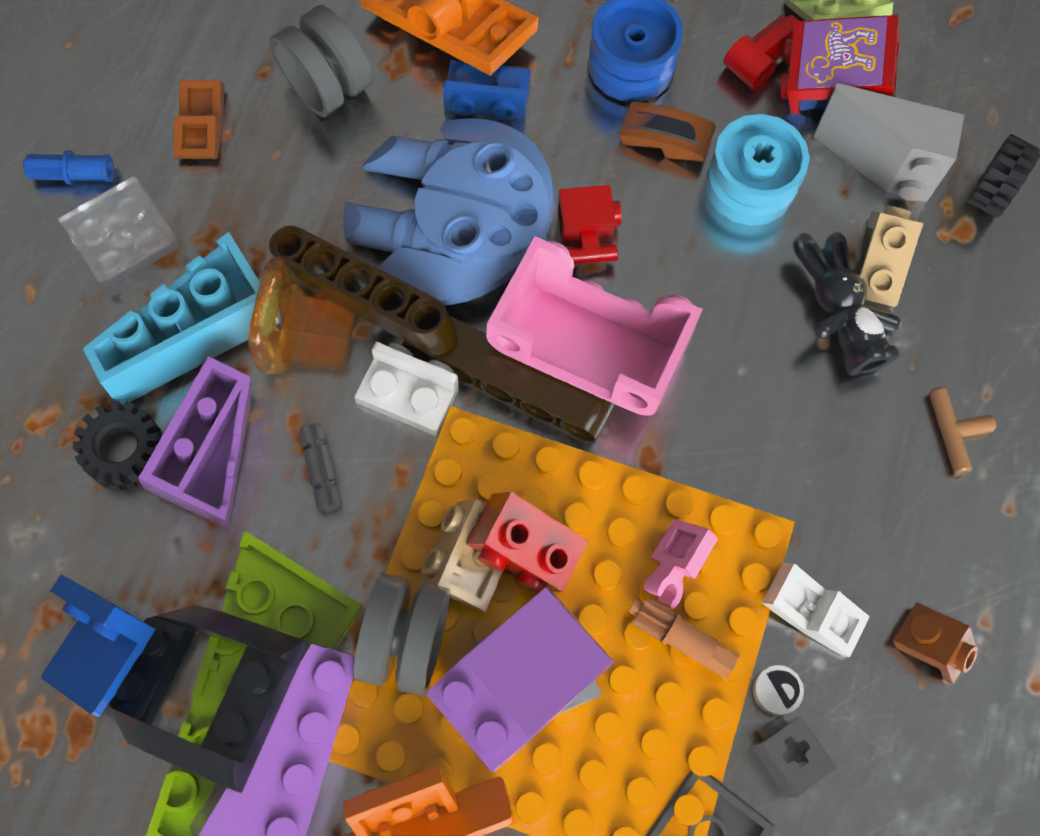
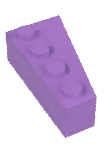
(293, 757)

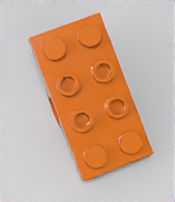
(471, 30)

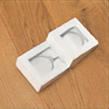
(814, 610)

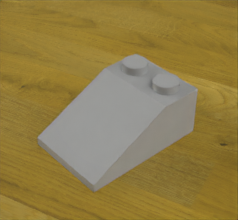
(891, 139)

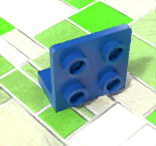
(97, 648)

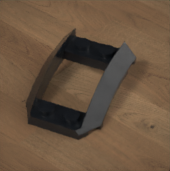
(245, 710)

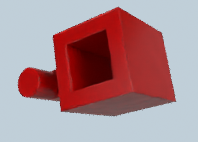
(587, 220)

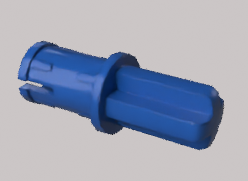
(69, 167)

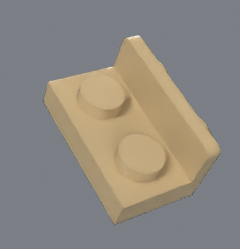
(456, 564)

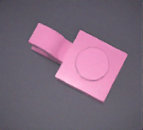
(678, 555)

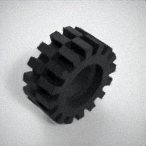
(1004, 175)
(98, 432)

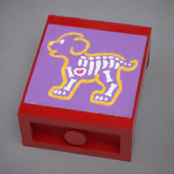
(841, 51)

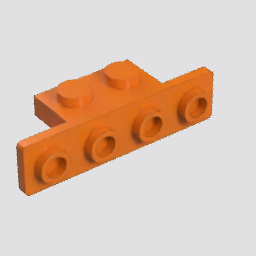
(430, 807)

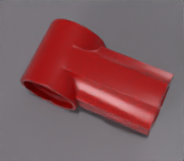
(757, 57)

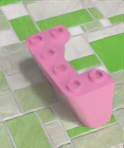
(589, 334)

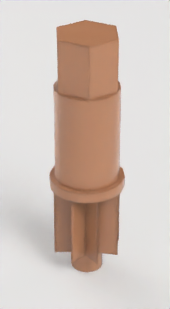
(683, 636)

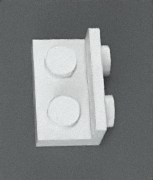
(408, 388)

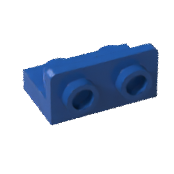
(475, 92)

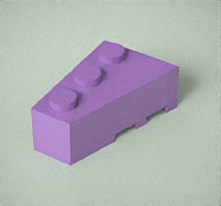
(203, 445)

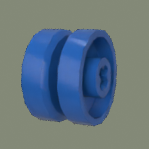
(634, 48)

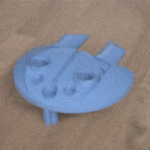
(472, 219)

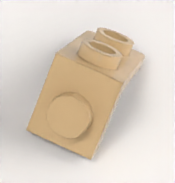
(889, 254)

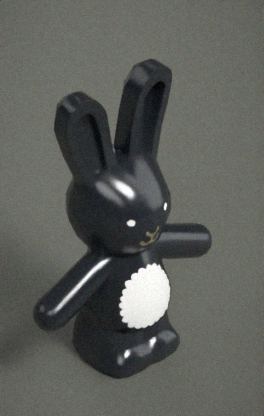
(844, 296)

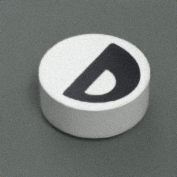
(778, 690)

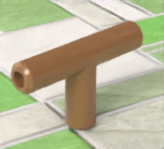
(953, 429)

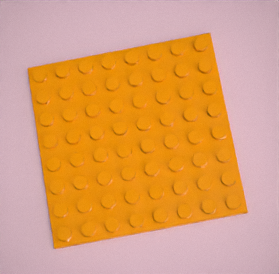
(659, 711)

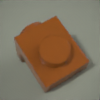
(937, 641)

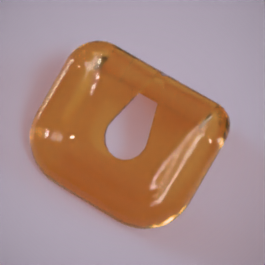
(313, 329)

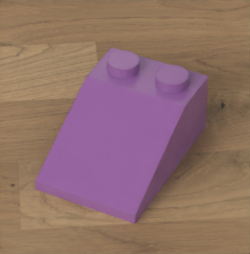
(519, 679)

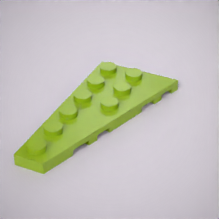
(269, 593)

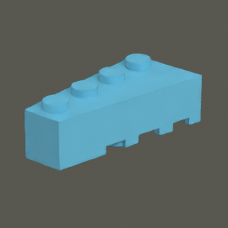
(179, 327)

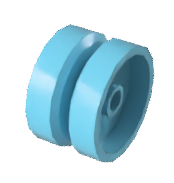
(756, 169)

